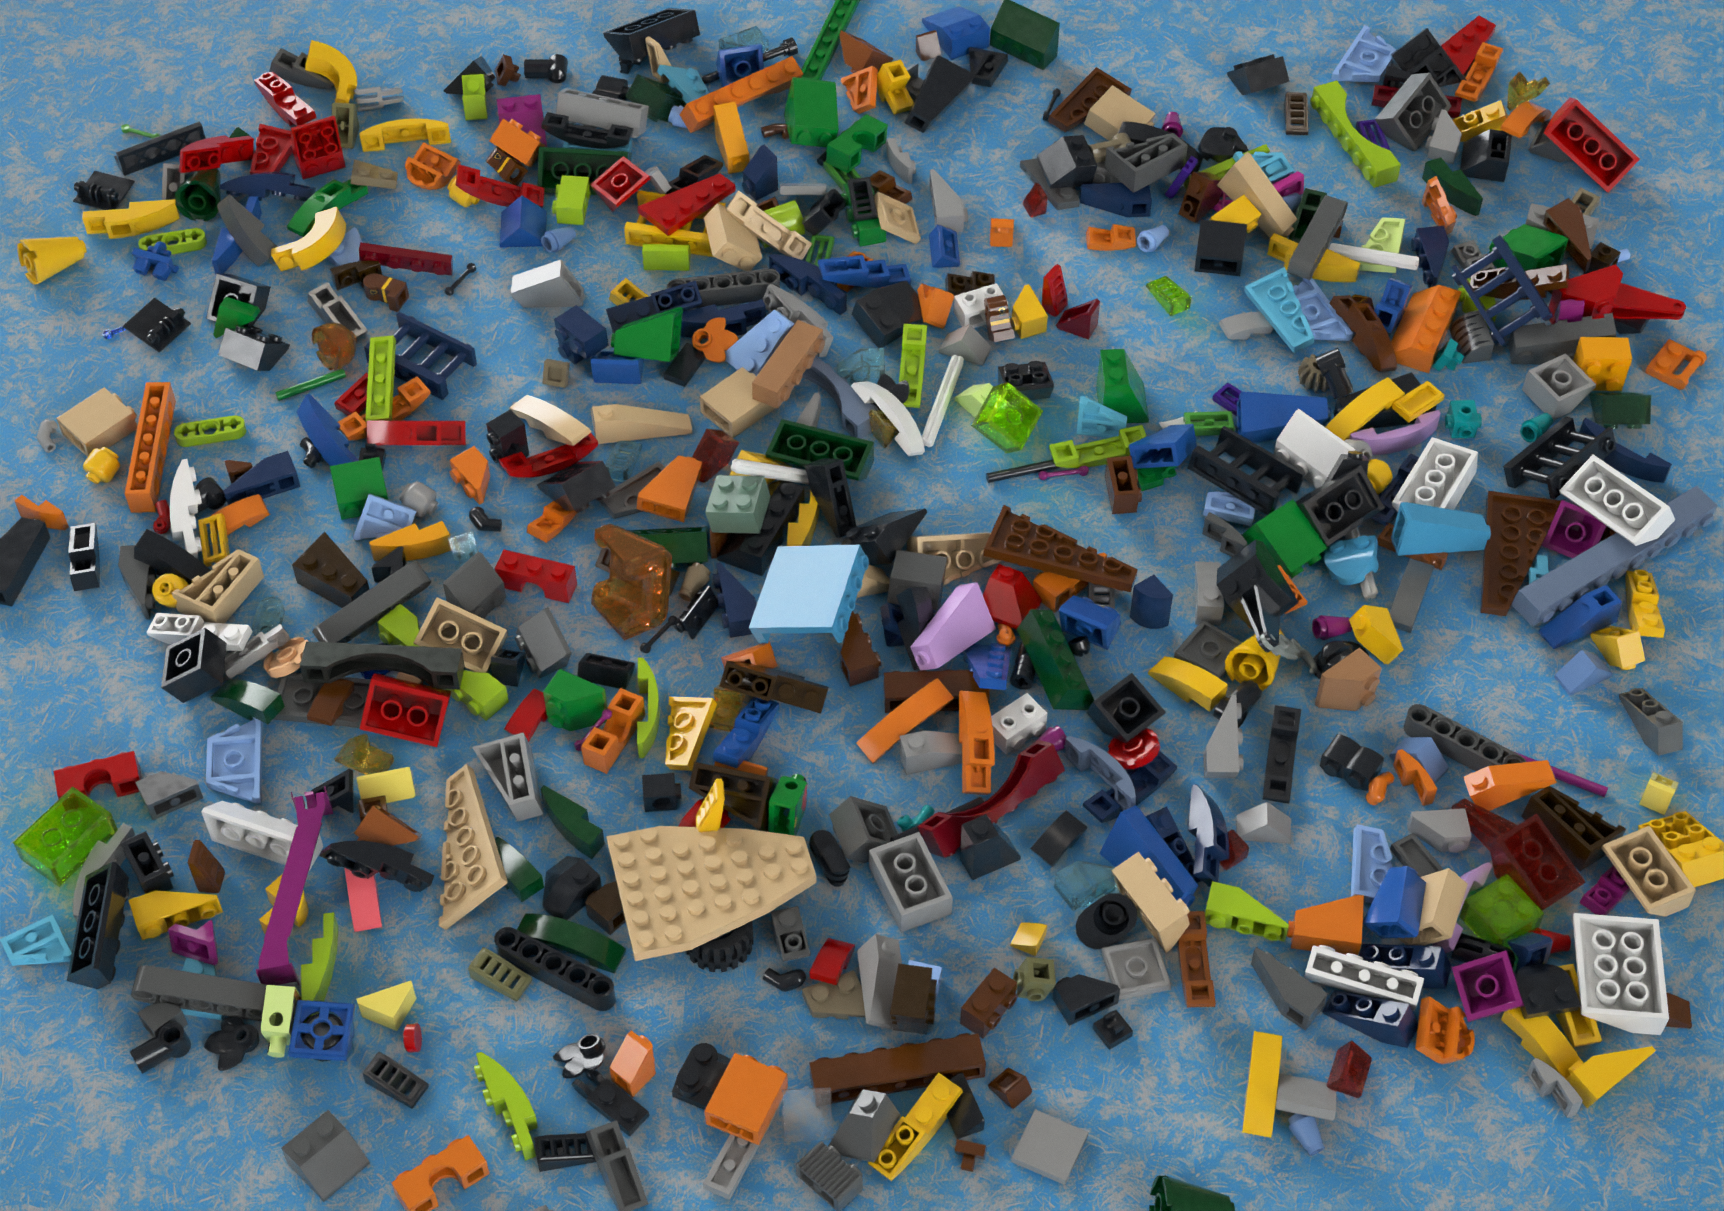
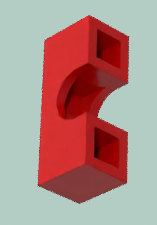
(554, 578)
(118, 770)

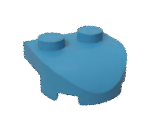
(1352, 559)

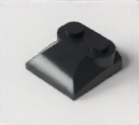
(700, 1075)

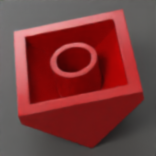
(619, 183)

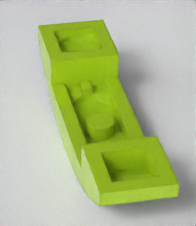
(913, 361)
(1095, 453)
(648, 729)

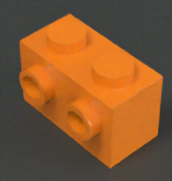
(517, 142)

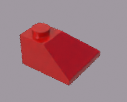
(1010, 596)

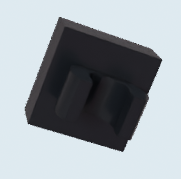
(371, 451)
(1112, 1029)

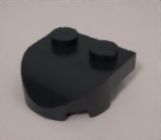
(1220, 144)
(1546, 990)

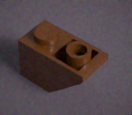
(1200, 196)

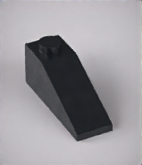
(831, 490)

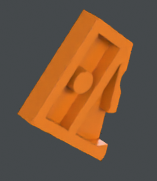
(862, 89)

